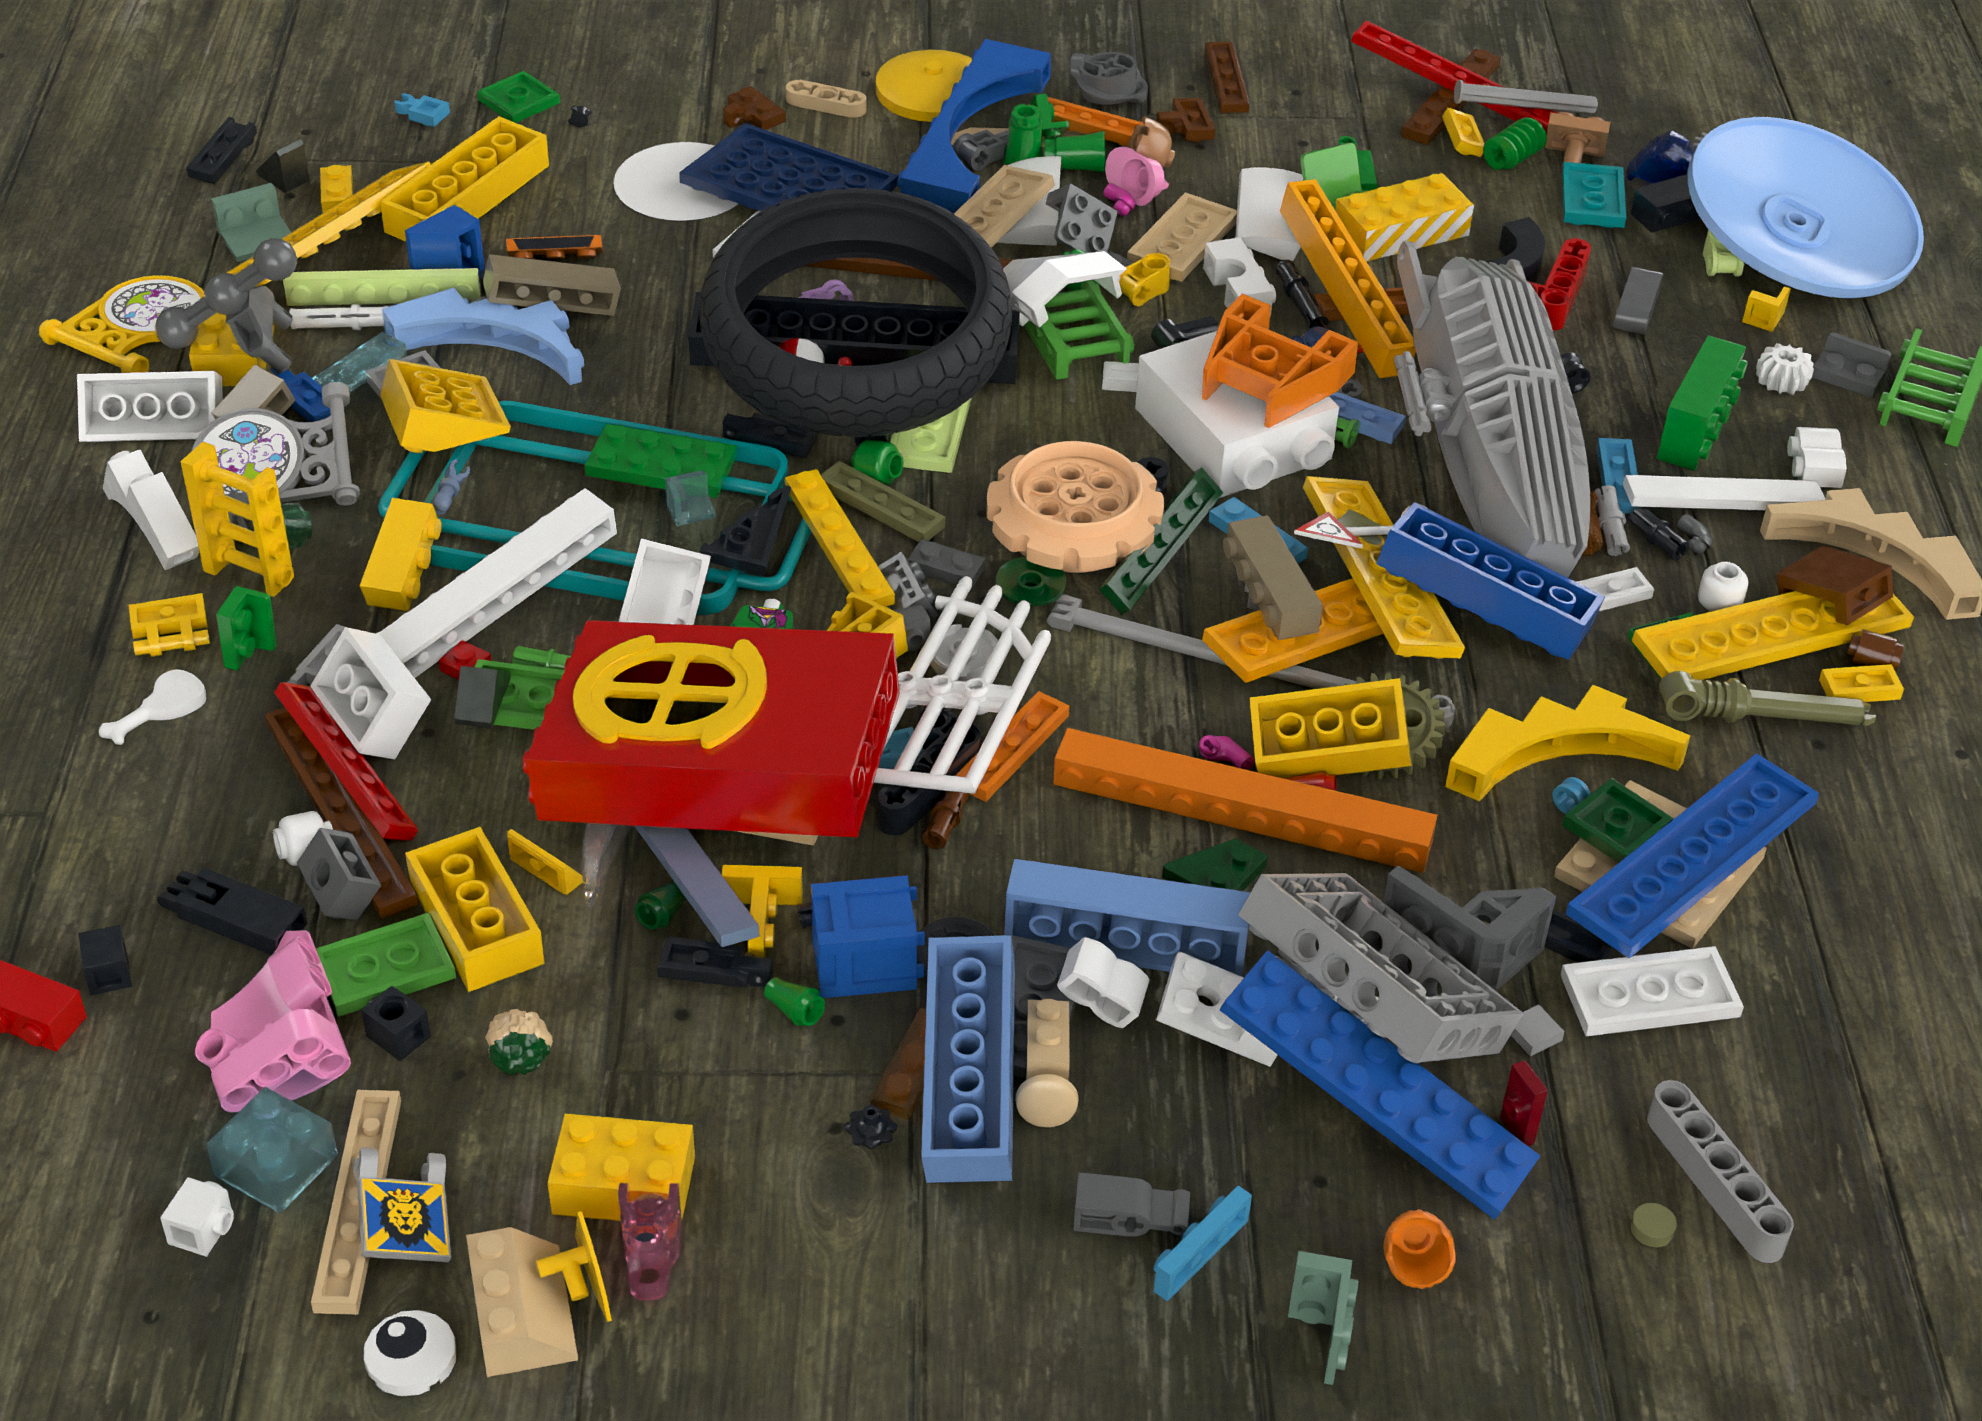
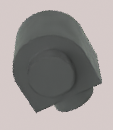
(916, 626)

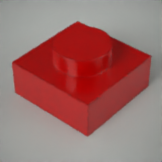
(462, 655)

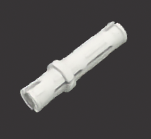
(358, 315)

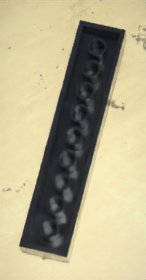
(856, 329)

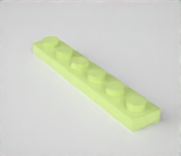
(377, 286)

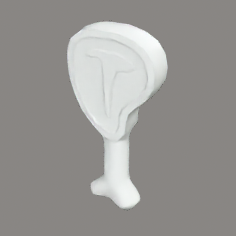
(173, 696)

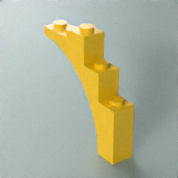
(1552, 730)

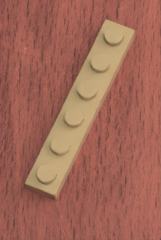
(341, 1264)

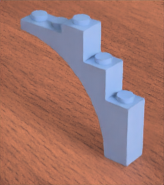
(450, 319)

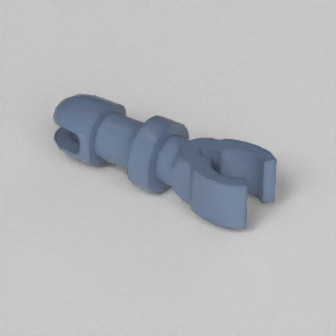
(448, 488)

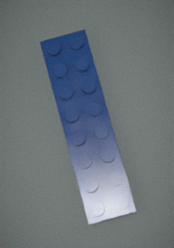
(1691, 855)
(1380, 1084)

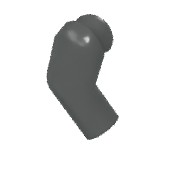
(1697, 531)

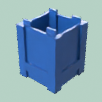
(865, 936)

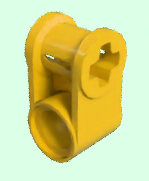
(1146, 278)

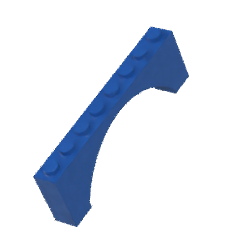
(993, 75)

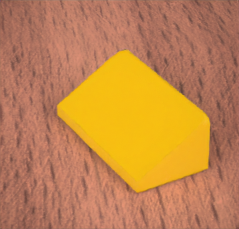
(542, 864)

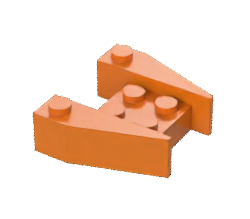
(1274, 366)

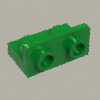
(245, 624)

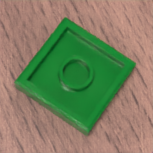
(518, 97)

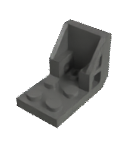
(1493, 951)

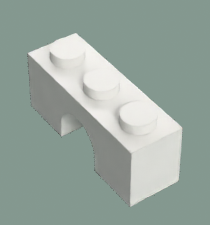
(1234, 265)

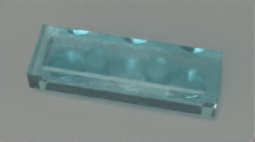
(371, 354)

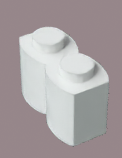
(1818, 456)
(1103, 982)

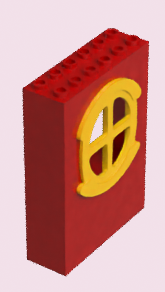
(779, 758)

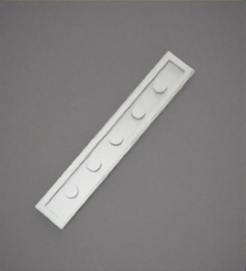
(1717, 492)

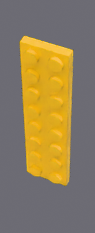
(344, 215)
(1406, 614)
(1758, 634)

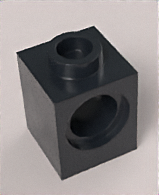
(105, 960)
(396, 1023)

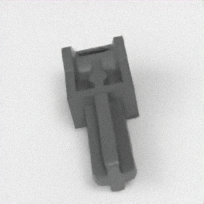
(981, 148)

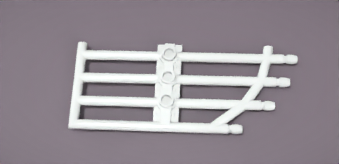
(973, 697)

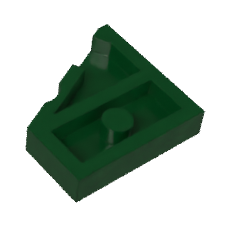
(1223, 866)

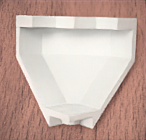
(1039, 279)

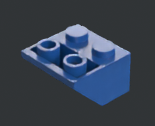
(446, 241)

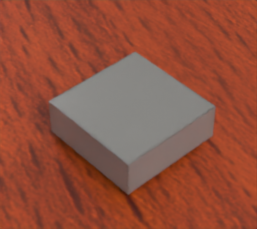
(1537, 1031)

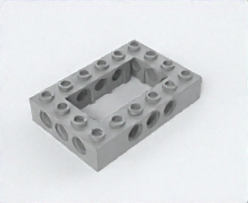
(1347, 923)

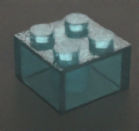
(272, 1149)

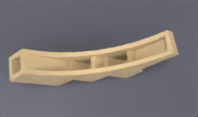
(1848, 522)

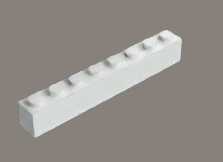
(500, 581)

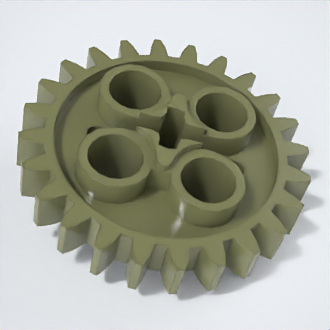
(1423, 722)

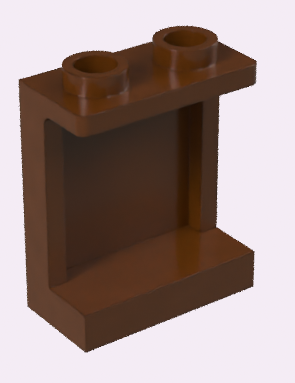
(1841, 578)

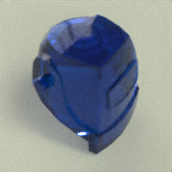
(1662, 158)

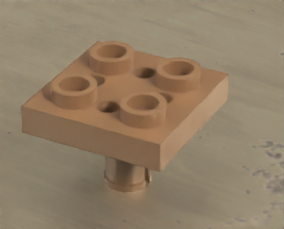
(1577, 136)

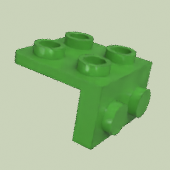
(1334, 170)

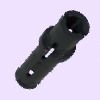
(1298, 289)

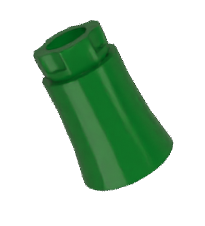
(1024, 134)
(1079, 151)

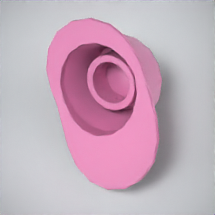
(1135, 174)

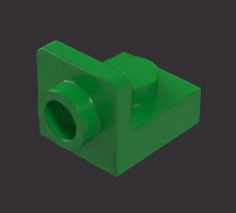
(1049, 129)

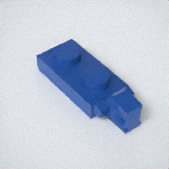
(306, 394)

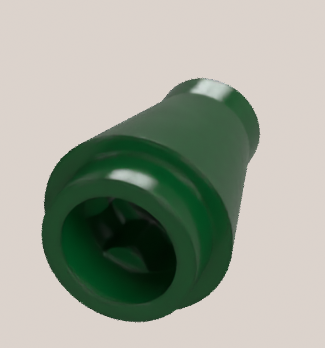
(659, 906)

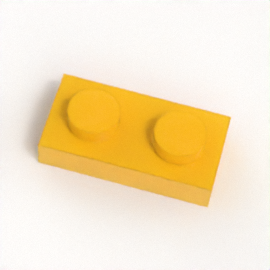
(1463, 132)
(335, 185)
(1862, 683)

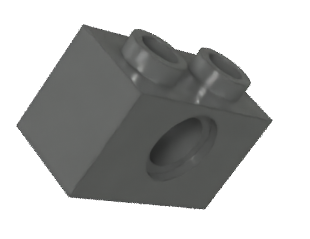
(338, 874)

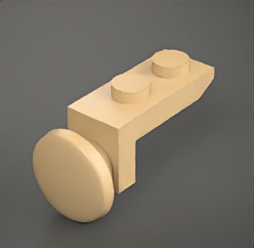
(1047, 1094)

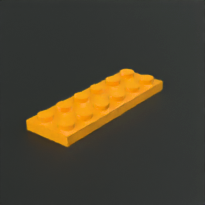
(1256, 652)

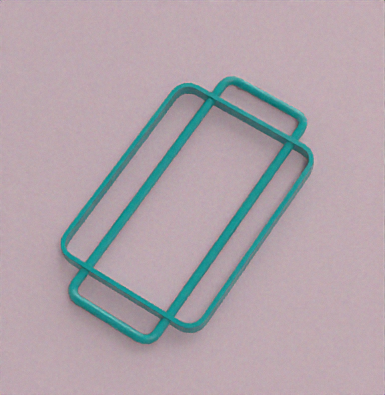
(585, 582)

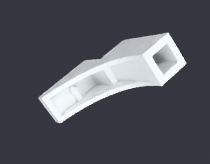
(152, 506)

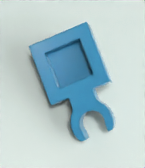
(423, 110)

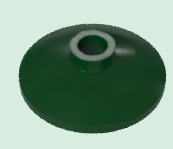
(1030, 582)

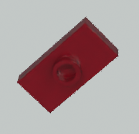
(1523, 1103)

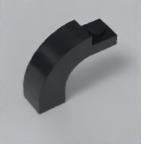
(1522, 242)

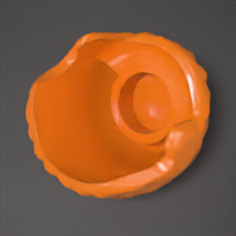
(1419, 1249)

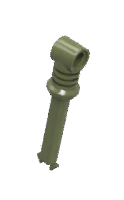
(1734, 701)

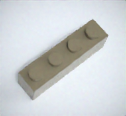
(537, 281)
(1273, 577)

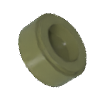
(1653, 1225)

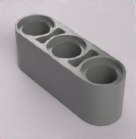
(1638, 300)

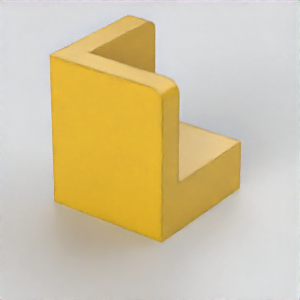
(1764, 310)

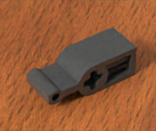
(1128, 1206)

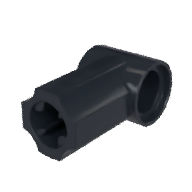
(1169, 333)

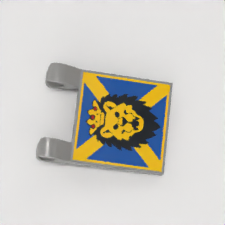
(403, 1215)

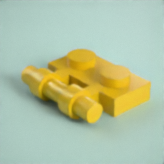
(166, 617)

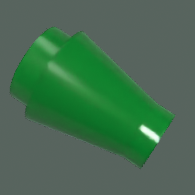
(798, 1002)

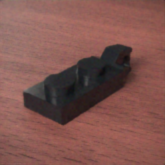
(769, 432)
(712, 963)

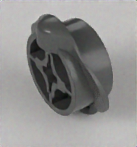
(1108, 78)

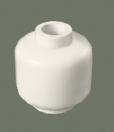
(1722, 586)
(296, 833)

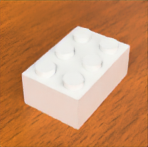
(370, 693)

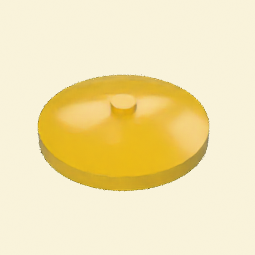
(919, 82)

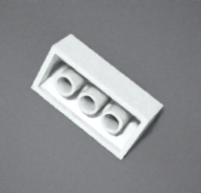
(146, 405)

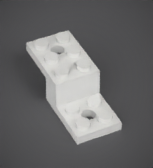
(1185, 1012)

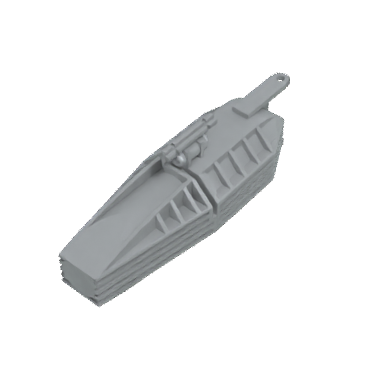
(1497, 405)

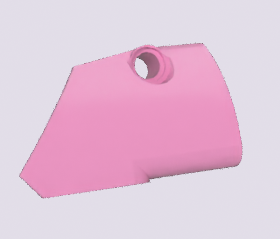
(276, 1030)

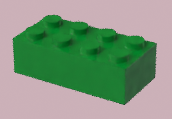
(1702, 403)

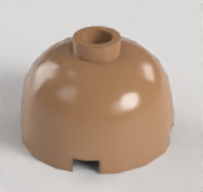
(1152, 141)

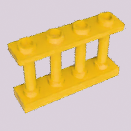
(212, 523)

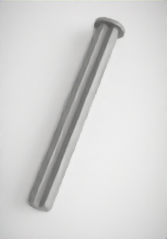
(1524, 98)

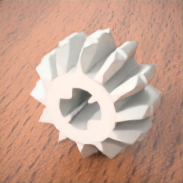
(1784, 369)

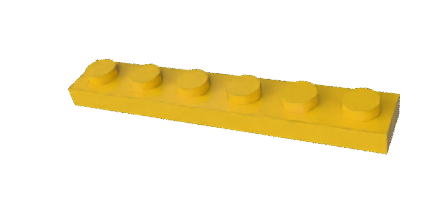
(838, 538)

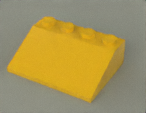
(439, 407)

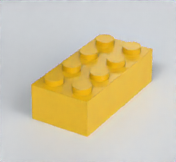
(1331, 730)
(475, 908)

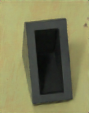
(286, 167)
(480, 695)

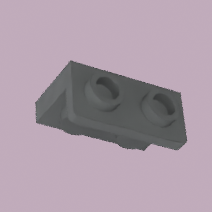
(1852, 365)
(906, 584)

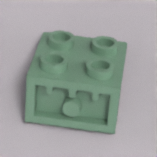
(248, 219)
(1327, 1296)

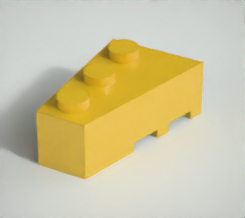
(868, 616)

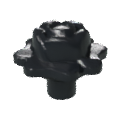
(871, 1127)

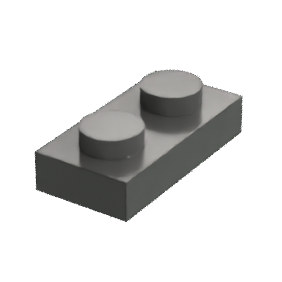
(947, 563)

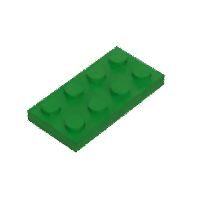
(652, 456)

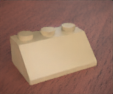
(520, 1315)

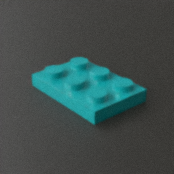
(1593, 195)

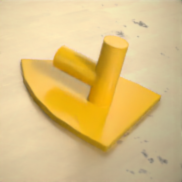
(570, 1262)

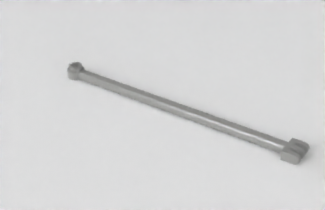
(1069, 611)

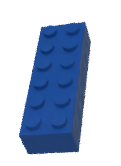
(1490, 580)

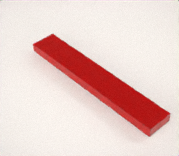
(346, 762)

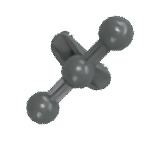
(247, 309)

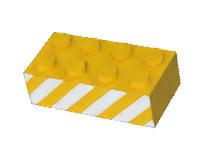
(1411, 211)

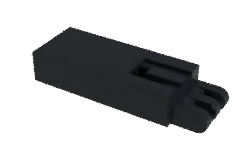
(239, 911)

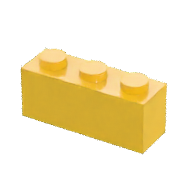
(400, 554)

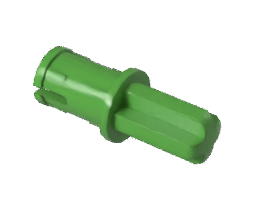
(539, 658)

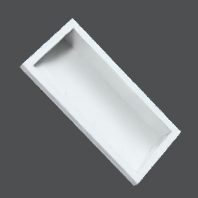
(1259, 213)
(1040, 222)
(664, 585)

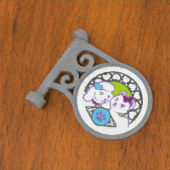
(261, 438)

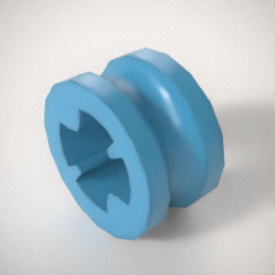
(1570, 794)

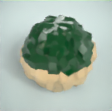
(518, 1041)

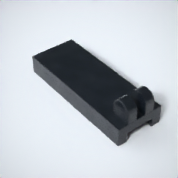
(221, 151)

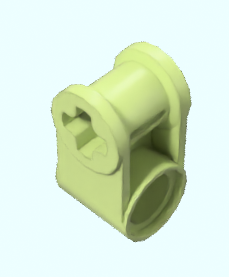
(1719, 258)

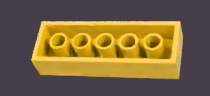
(470, 176)

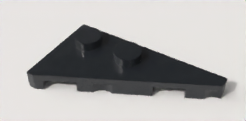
(752, 538)

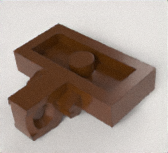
(753, 107)
(1190, 118)

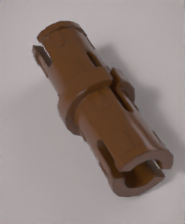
(945, 816)

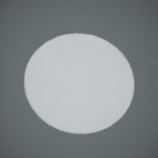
(652, 186)

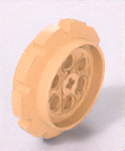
(1074, 506)

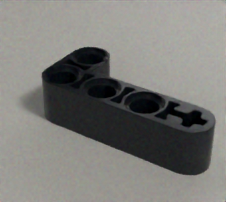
(904, 806)

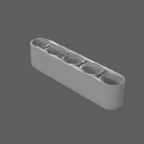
(1720, 1171)

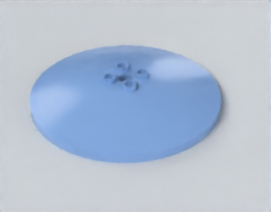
(1851, 215)

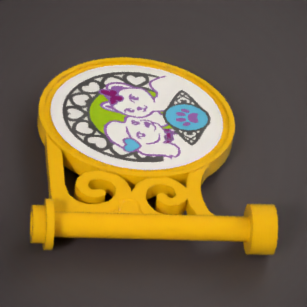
(125, 315)

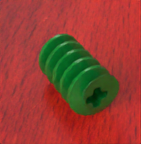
(1514, 144)

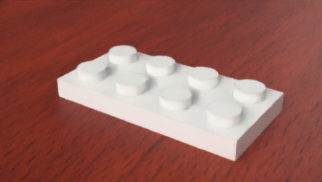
(1651, 991)

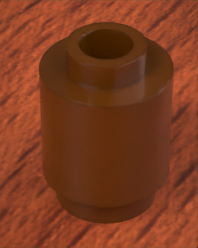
(1875, 649)

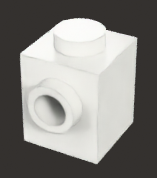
(197, 1216)

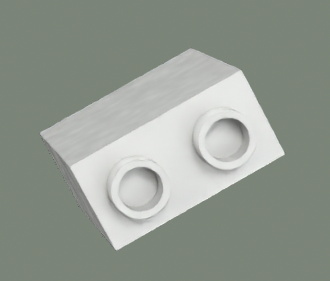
(1228, 428)

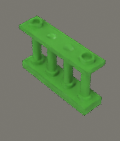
(1051, 339)
(1959, 404)

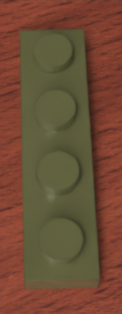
(883, 502)

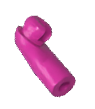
(1121, 197)
(1225, 749)

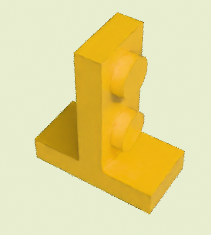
(764, 889)

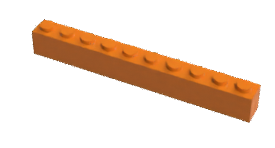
(1245, 800)

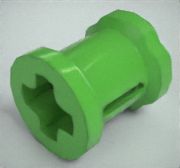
(1349, 433)

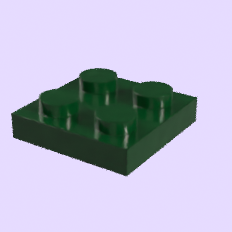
(1615, 820)

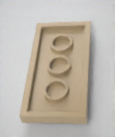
(1004, 201)
(1183, 233)

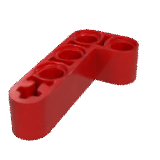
(1564, 281)

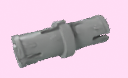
(1612, 521)

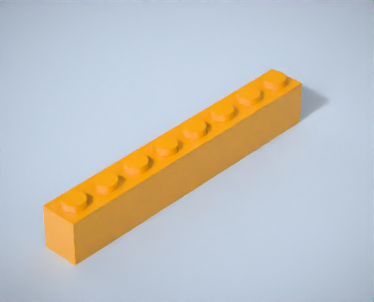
(1346, 276)

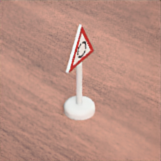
(1330, 529)

